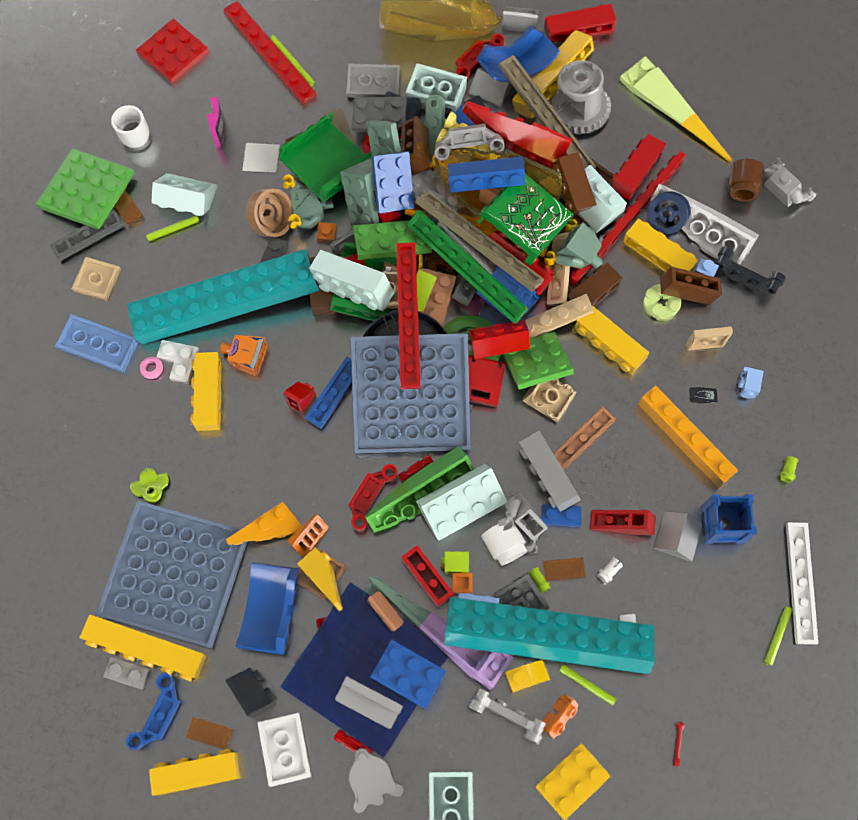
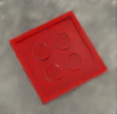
(172, 50)

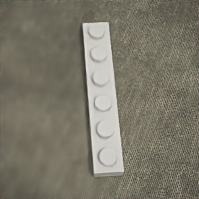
(801, 584)

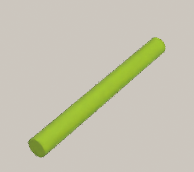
(299, 68)

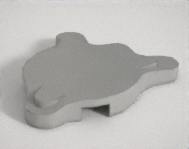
(370, 779)

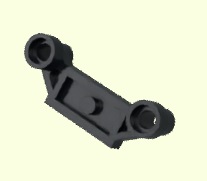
(746, 276)

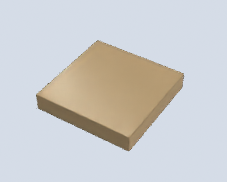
(96, 278)
(709, 338)

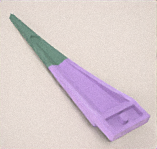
(477, 664)

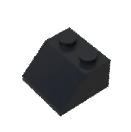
(250, 692)

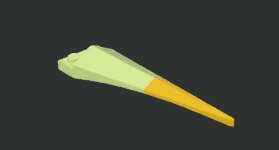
(656, 89)

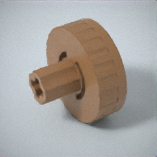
(261, 215)

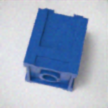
(516, 288)
(738, 514)

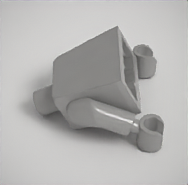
(786, 185)
(527, 519)

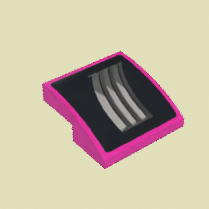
(216, 122)

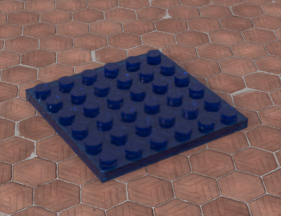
(351, 646)

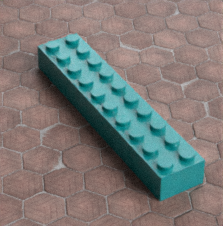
(222, 297)
(550, 635)

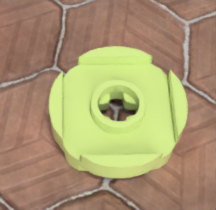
(656, 310)

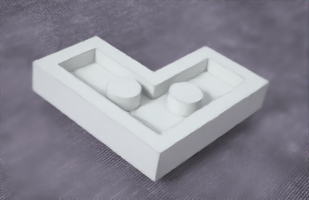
(182, 358)

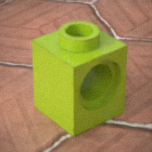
(455, 562)

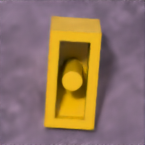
(526, 676)

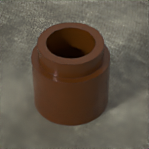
(746, 179)

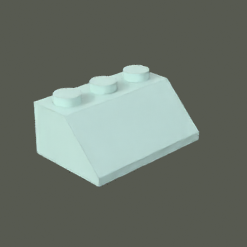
(183, 194)
(609, 202)

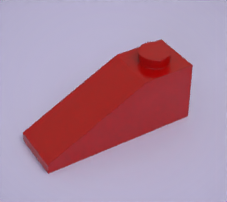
(624, 521)

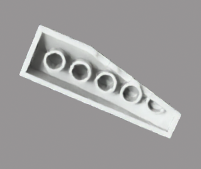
(712, 229)

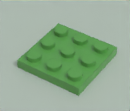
(540, 363)

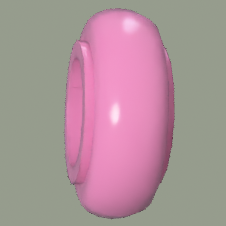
(154, 374)

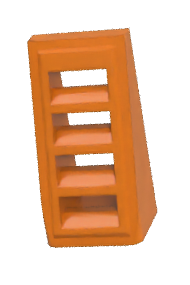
(304, 530)

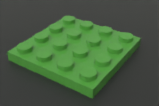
(85, 188)

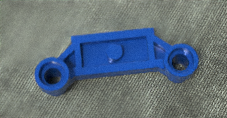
(160, 715)

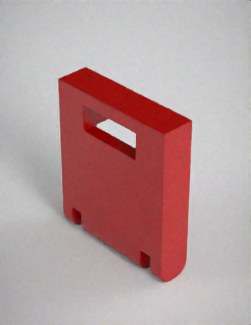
(485, 377)

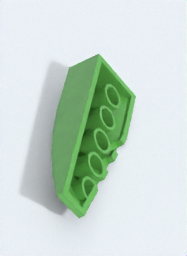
(402, 501)

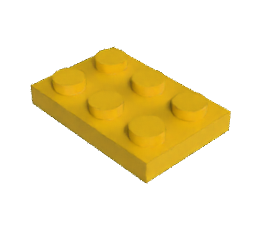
(572, 781)

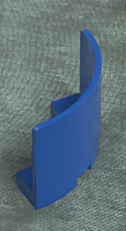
(531, 49)
(268, 608)

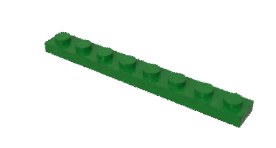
(467, 266)

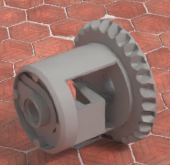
(581, 103)

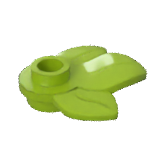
(149, 482)

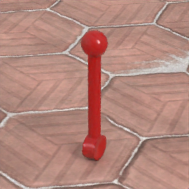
(680, 726)

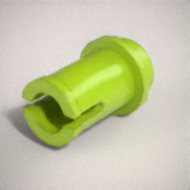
(789, 469)
(539, 580)

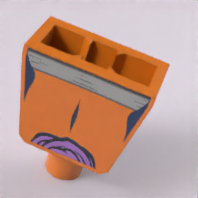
(245, 353)

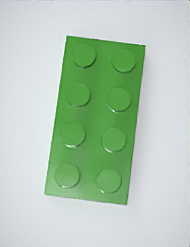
(381, 239)

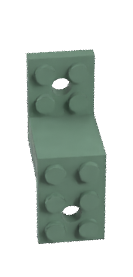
(359, 179)

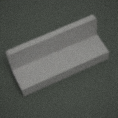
(368, 702)

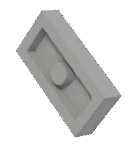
(127, 673)

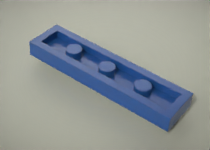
(331, 395)

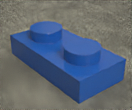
(553, 517)

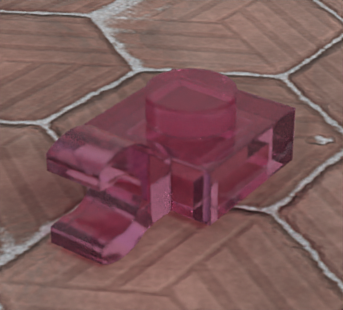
(474, 306)

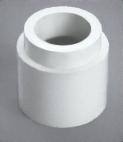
(126, 119)
(504, 545)

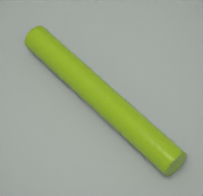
(172, 228)
(778, 636)
(587, 684)

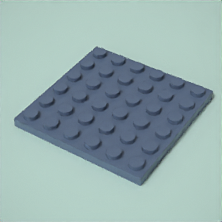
(410, 418)
(172, 575)

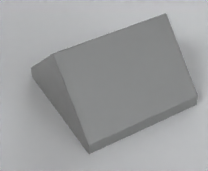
(519, 19)
(488, 89)
(678, 535)

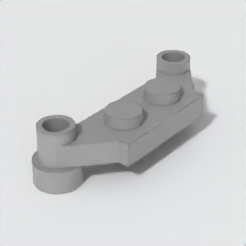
(466, 137)
(534, 727)

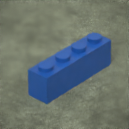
(486, 174)

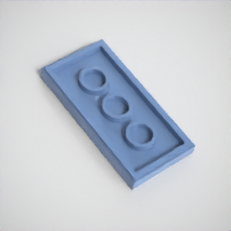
(97, 343)

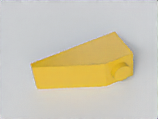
(321, 573)

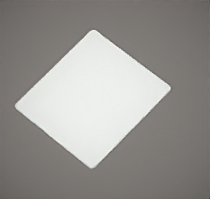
(261, 157)

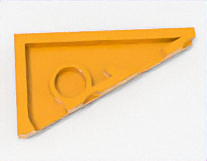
(274, 523)

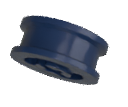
(656, 216)

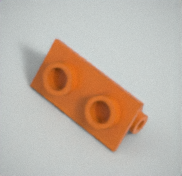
(566, 709)

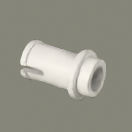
(609, 570)

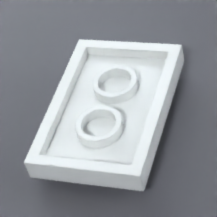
(284, 749)

